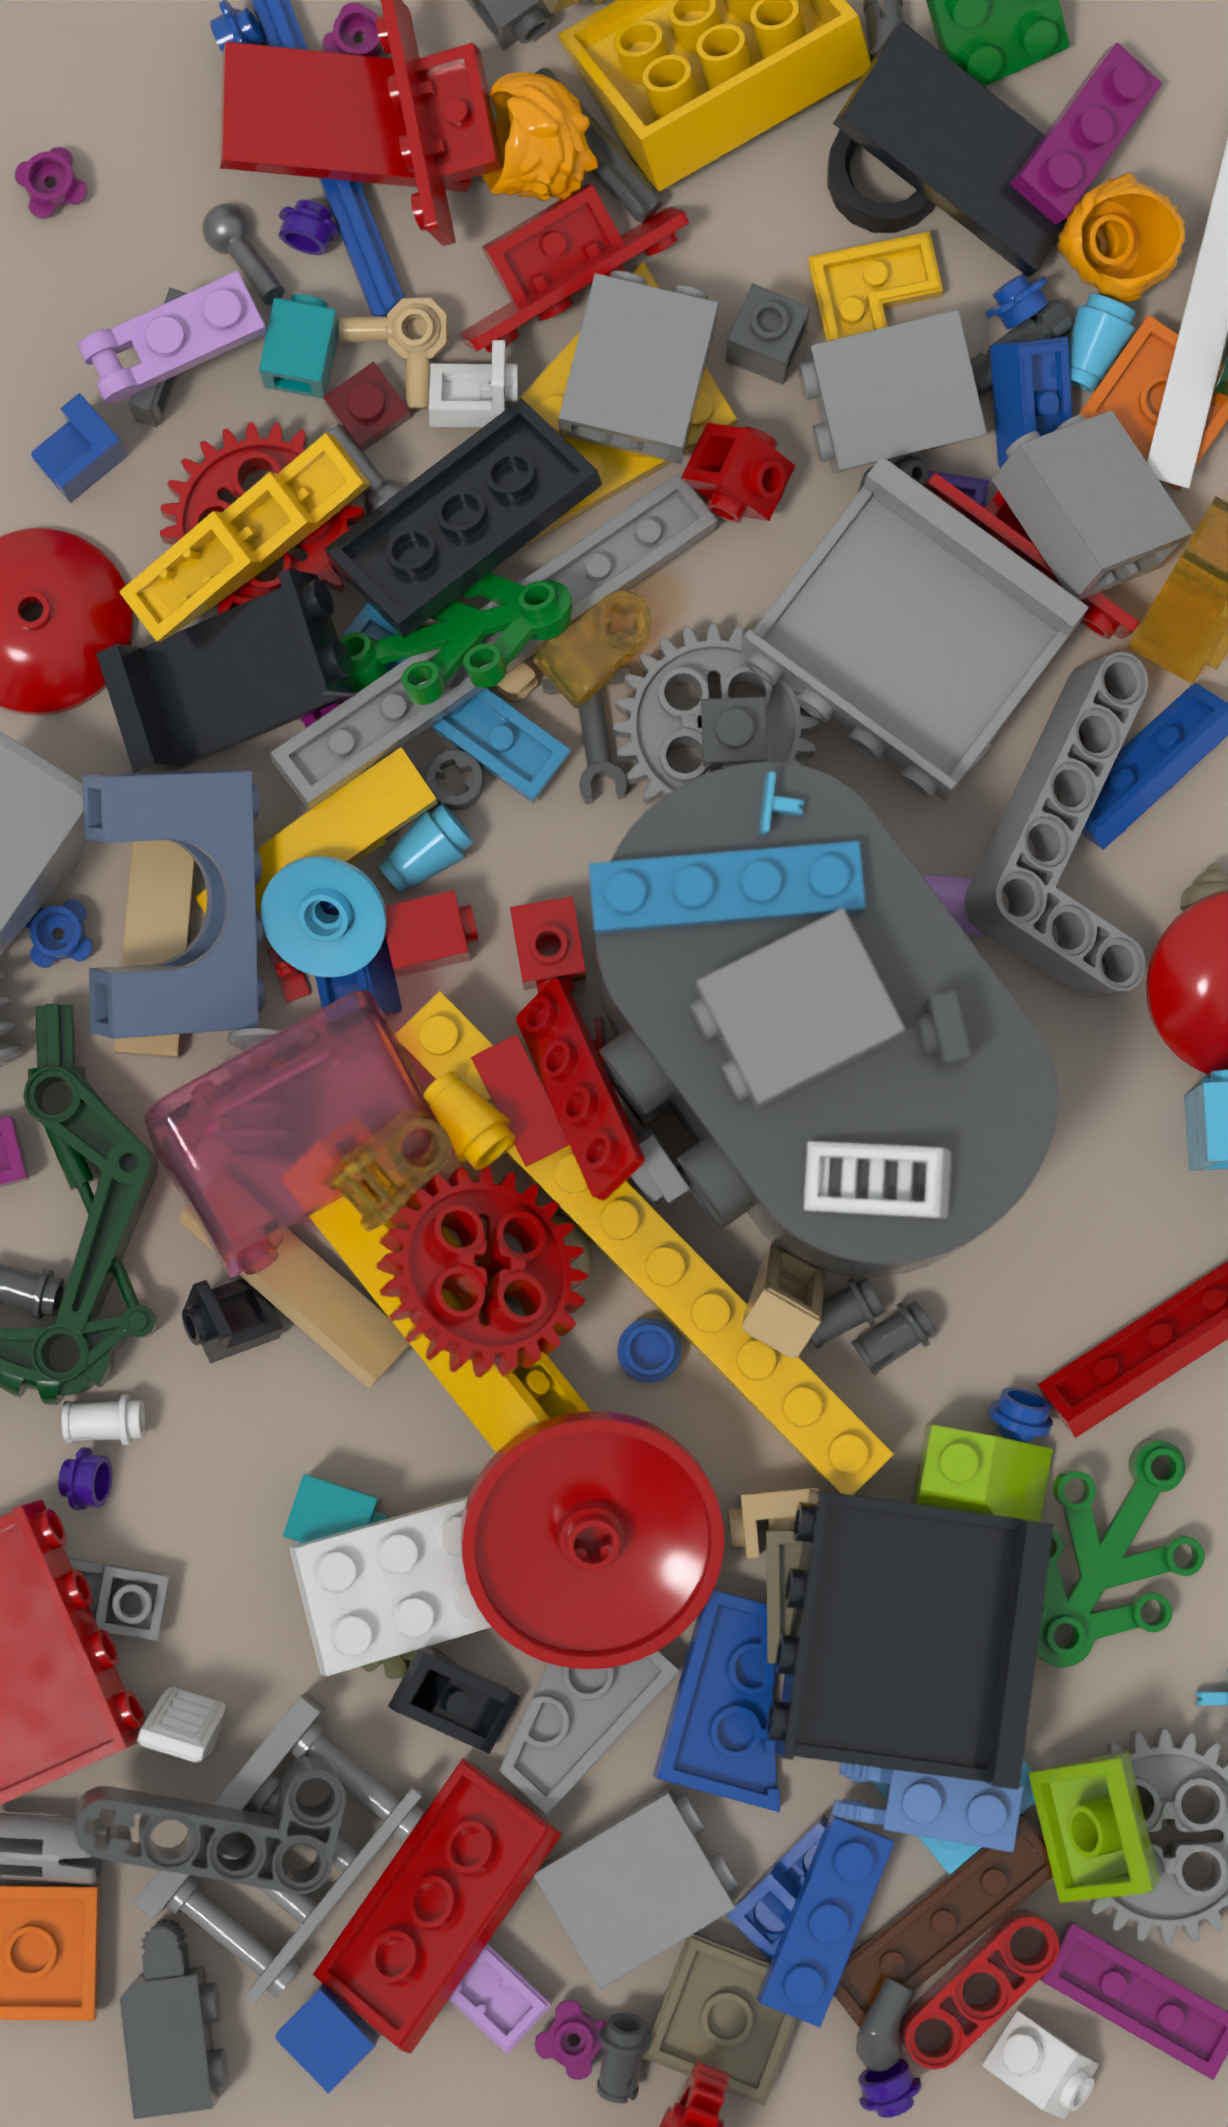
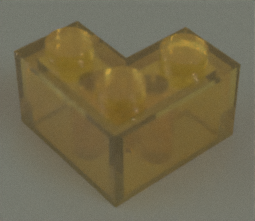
(1191, 610)

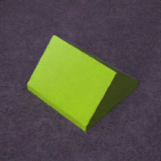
(1095, 1828)

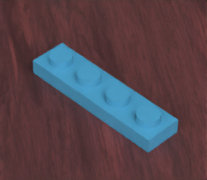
(488, 729)
(726, 887)

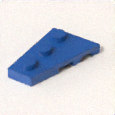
(722, 1707)

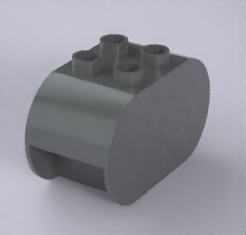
(988, 1112)

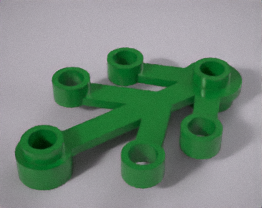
(525, 613)
(1104, 1563)

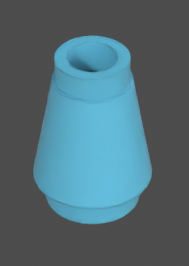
(1098, 339)
(427, 849)

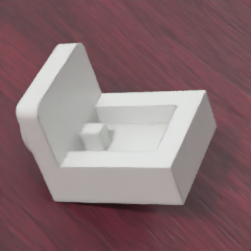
(471, 392)
(1041, 2067)

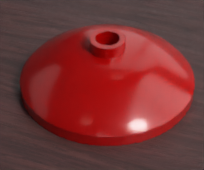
(53, 660)
(1191, 985)

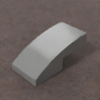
(659, 1173)

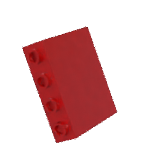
(56, 1667)

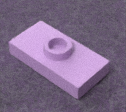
(499, 1999)

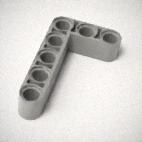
(1055, 830)

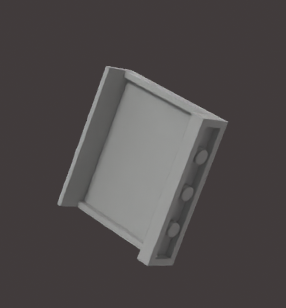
(912, 631)

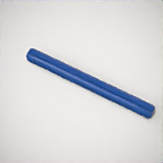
(344, 197)

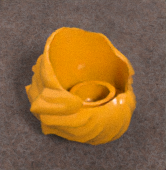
(538, 138)
(1123, 238)

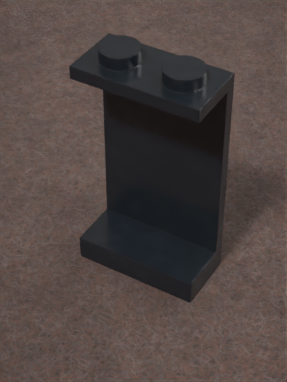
(229, 676)

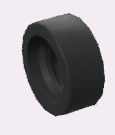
(861, 210)

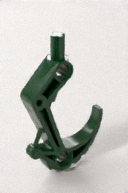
(126, 1178)

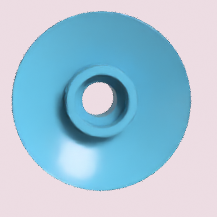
(309, 936)

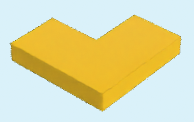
(863, 280)

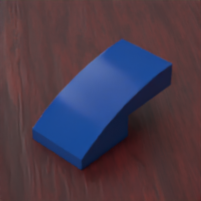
(768, 1903)

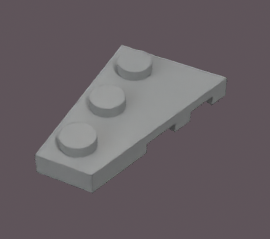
(576, 1721)

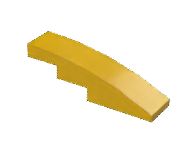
(244, 538)
(349, 820)

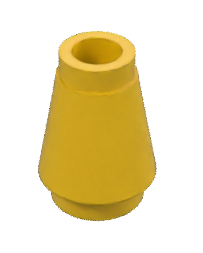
(474, 1125)

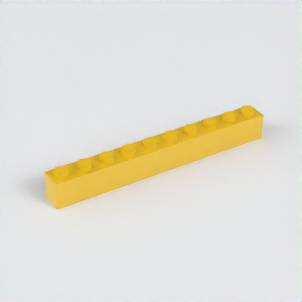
(672, 1279)

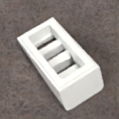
(936, 1189)
(184, 1725)

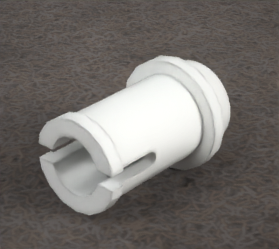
(104, 1420)

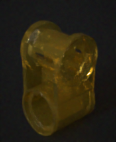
(588, 654)
(386, 1169)

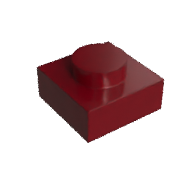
(367, 406)

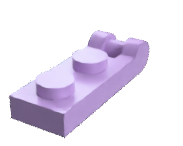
(173, 337)

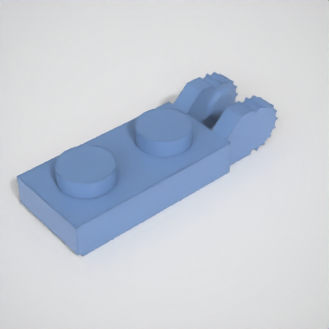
(937, 1807)

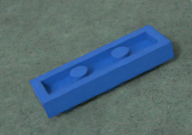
(1157, 761)
(825, 1920)

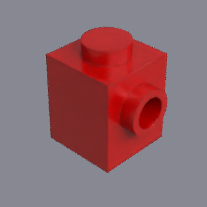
(548, 943)

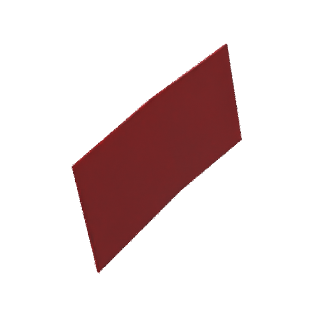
(521, 1098)

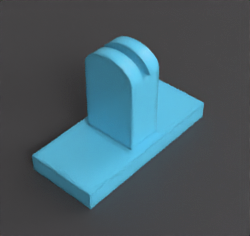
(776, 804)
(1212, 1697)

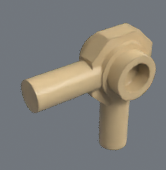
(415, 331)

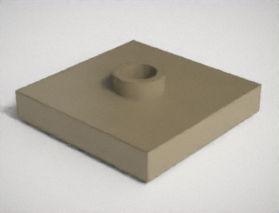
(717, 2020)

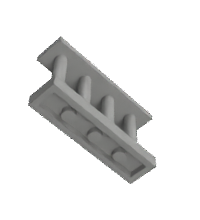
(260, 1787)

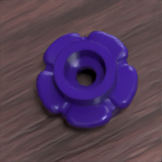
(307, 227)
(85, 1480)
(889, 2090)

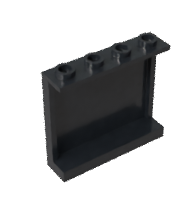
(910, 1638)

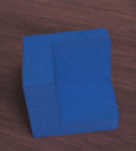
(79, 450)
(327, 2038)

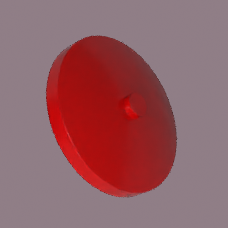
(591, 1540)

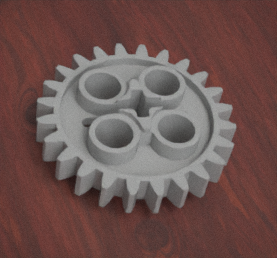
(659, 728)
(1166, 1776)

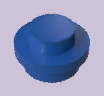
(649, 1350)
(1021, 1414)

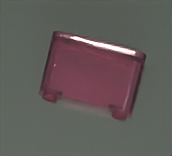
(273, 1121)

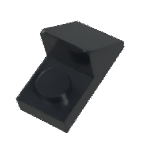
(454, 1699)

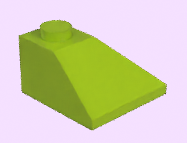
(981, 1473)

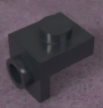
(229, 1319)

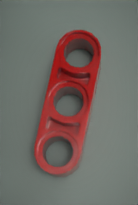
(970, 2021)

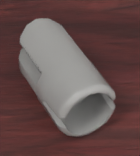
(45, 1850)

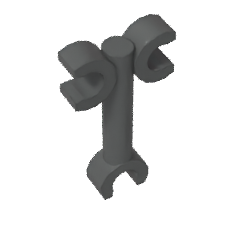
(596, 741)

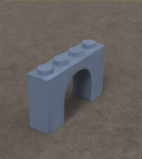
(216, 976)

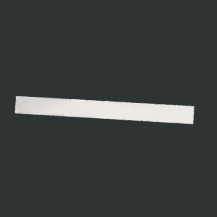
(1196, 351)

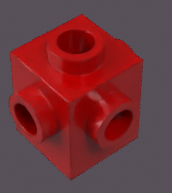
(750, 474)

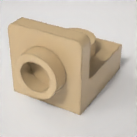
(775, 1506)

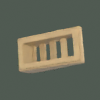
(784, 1302)

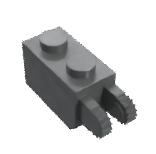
(169, 2030)

